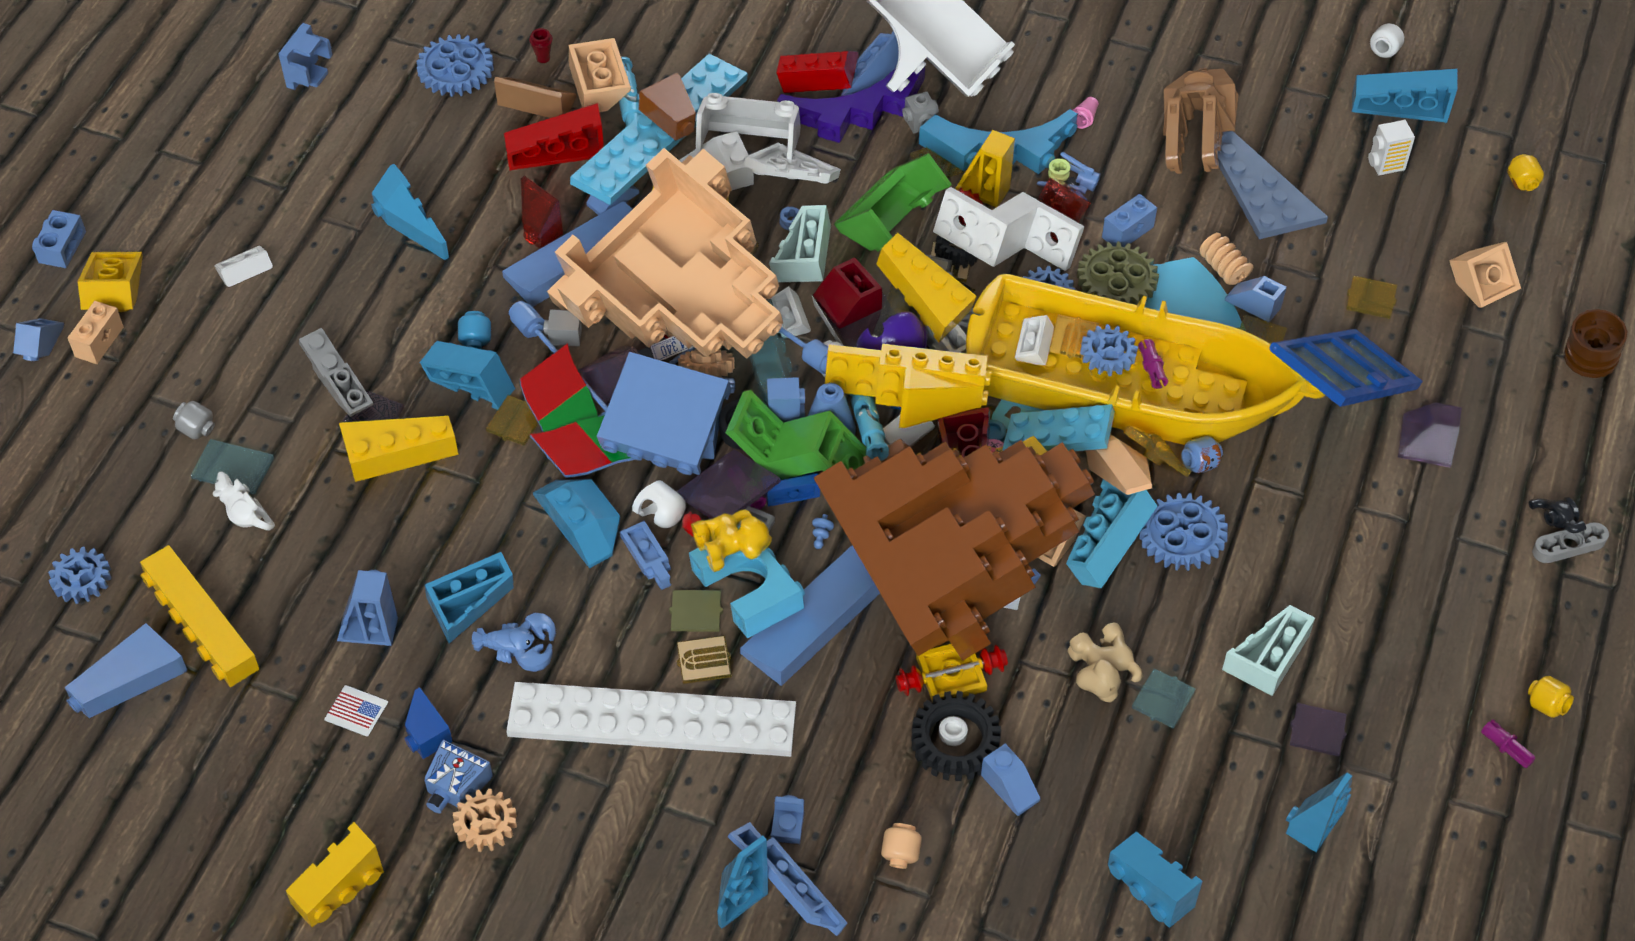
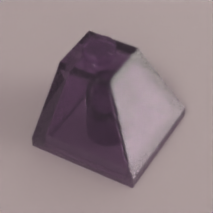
(605, 372)
(1430, 434)

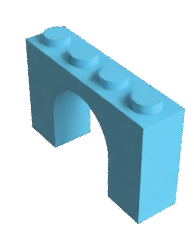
(763, 607)

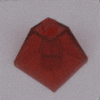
(1064, 200)
(539, 214)

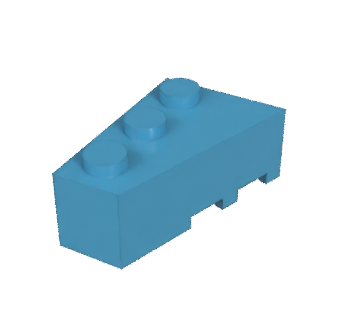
(468, 593)

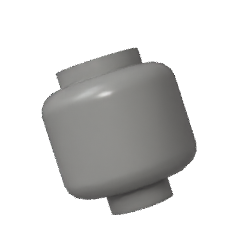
(193, 420)

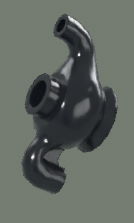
(1560, 513)

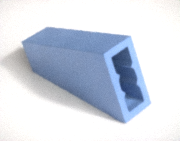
(125, 672)

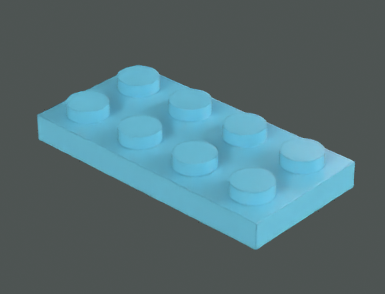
(1076, 427)

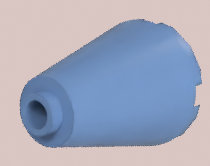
(832, 398)

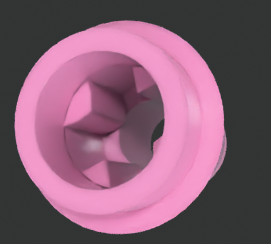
(1086, 112)

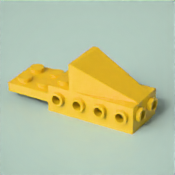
(918, 380)

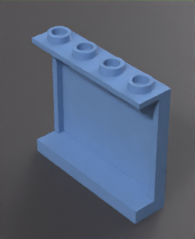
(662, 413)

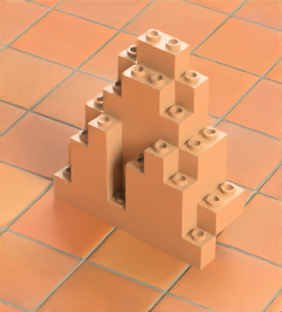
(676, 266)

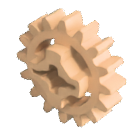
(716, 364)
(484, 820)

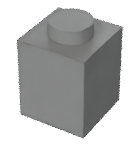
(563, 328)

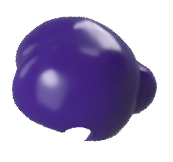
(899, 330)

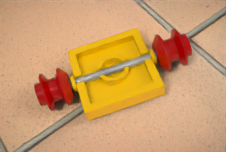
(945, 671)

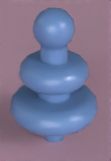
(821, 532)

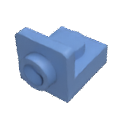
(788, 819)

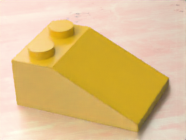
(111, 280)

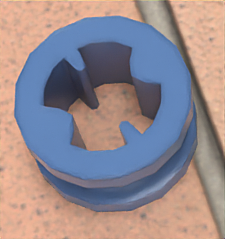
(785, 214)

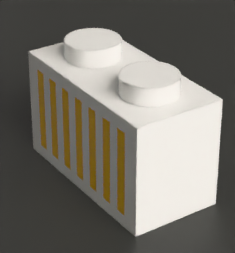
(1391, 147)

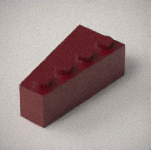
(965, 430)

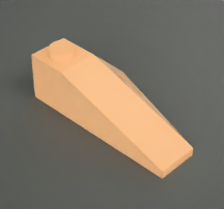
(1120, 466)

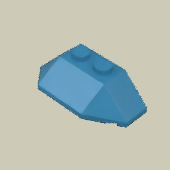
(582, 517)

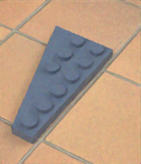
(1263, 193)

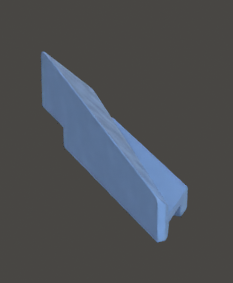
(875, 63)
(793, 882)

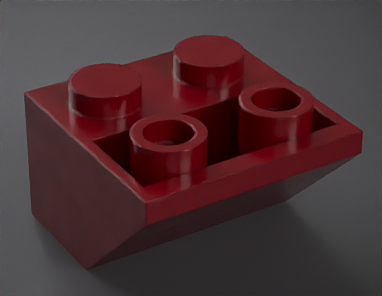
(848, 293)

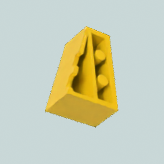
(990, 169)
(336, 878)

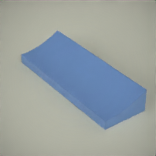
(542, 269)
(828, 607)

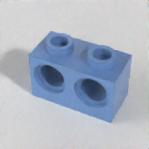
(59, 239)

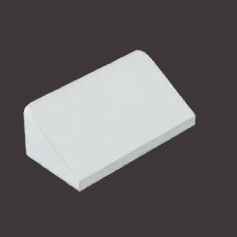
(244, 266)
(792, 312)
(1035, 340)
(909, 435)

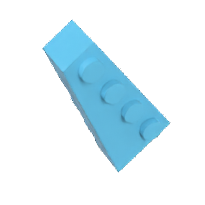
(1109, 533)

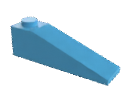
(404, 213)
(1320, 813)

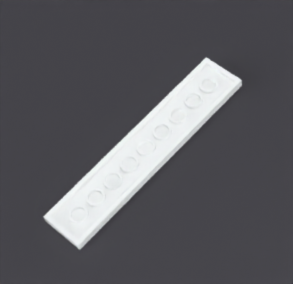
(652, 719)

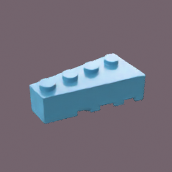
(1406, 94)

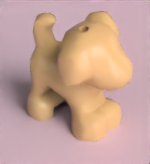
(1104, 662)

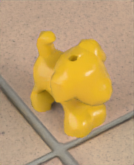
(722, 537)

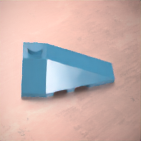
(743, 882)

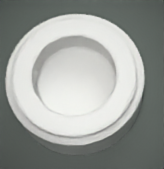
(953, 731)

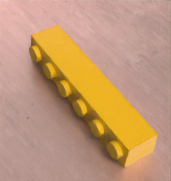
(199, 616)

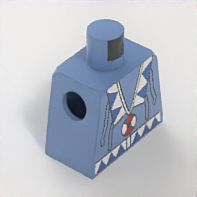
(454, 775)

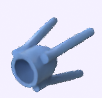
(1086, 176)

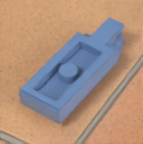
(647, 553)

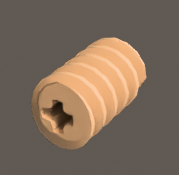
(1225, 259)

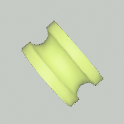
(1056, 165)

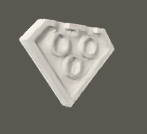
(774, 162)

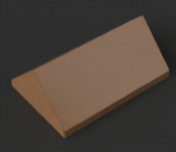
(532, 97)

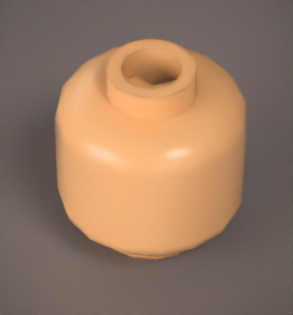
(901, 845)

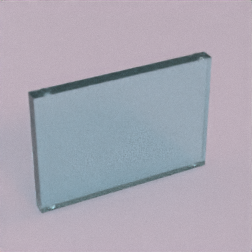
(235, 461)

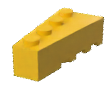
(926, 286)
(396, 444)

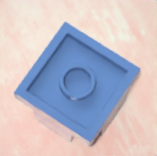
(300, 56)

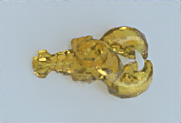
(1156, 448)

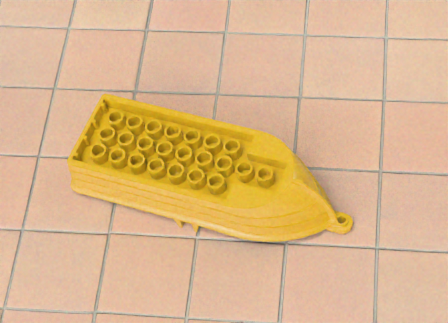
(1215, 372)

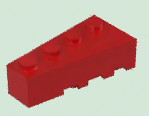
(556, 139)

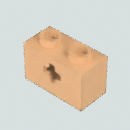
(95, 332)

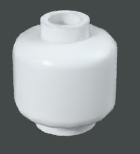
(1387, 40)

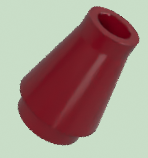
(541, 43)

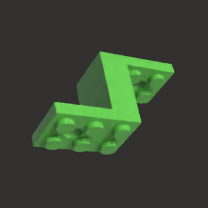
(795, 445)

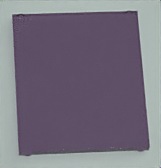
(728, 485)

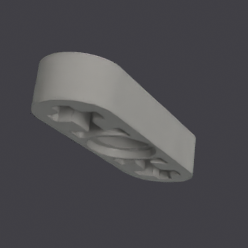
(1563, 551)

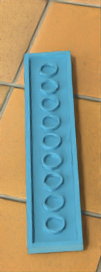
(626, 155)

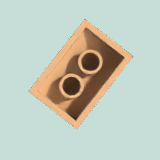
(598, 73)

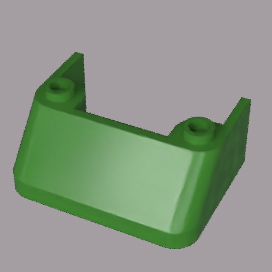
(891, 200)

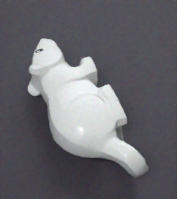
(240, 506)

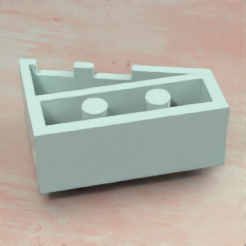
(805, 248)
(1271, 651)

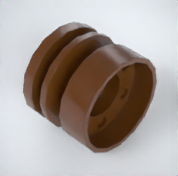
(1595, 343)

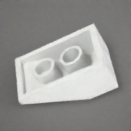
(731, 153)

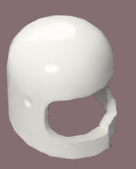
(666, 505)

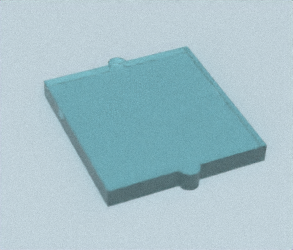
(1163, 698)

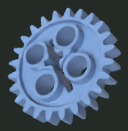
(455, 65)
(1196, 536)

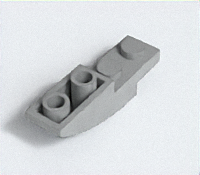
(334, 373)

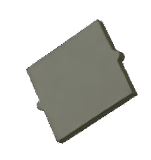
(696, 610)

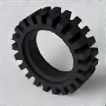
(961, 707)

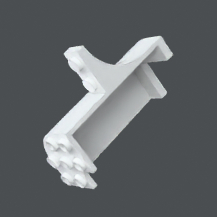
(948, 37)

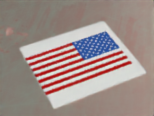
(356, 710)

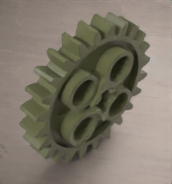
(1118, 273)

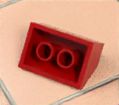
(817, 71)

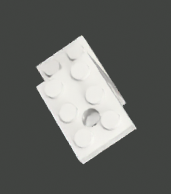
(1008, 229)

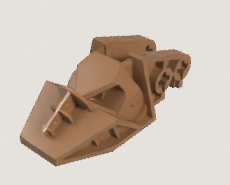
(1202, 91)

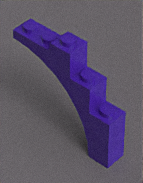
(861, 109)

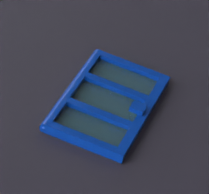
(1346, 366)

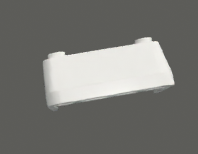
(749, 118)

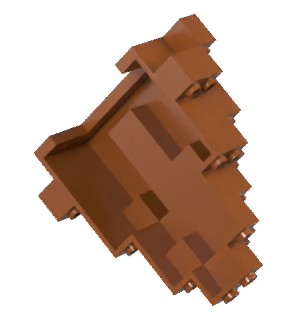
(955, 532)

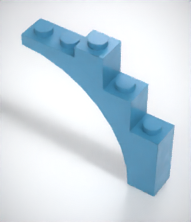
(1031, 147)

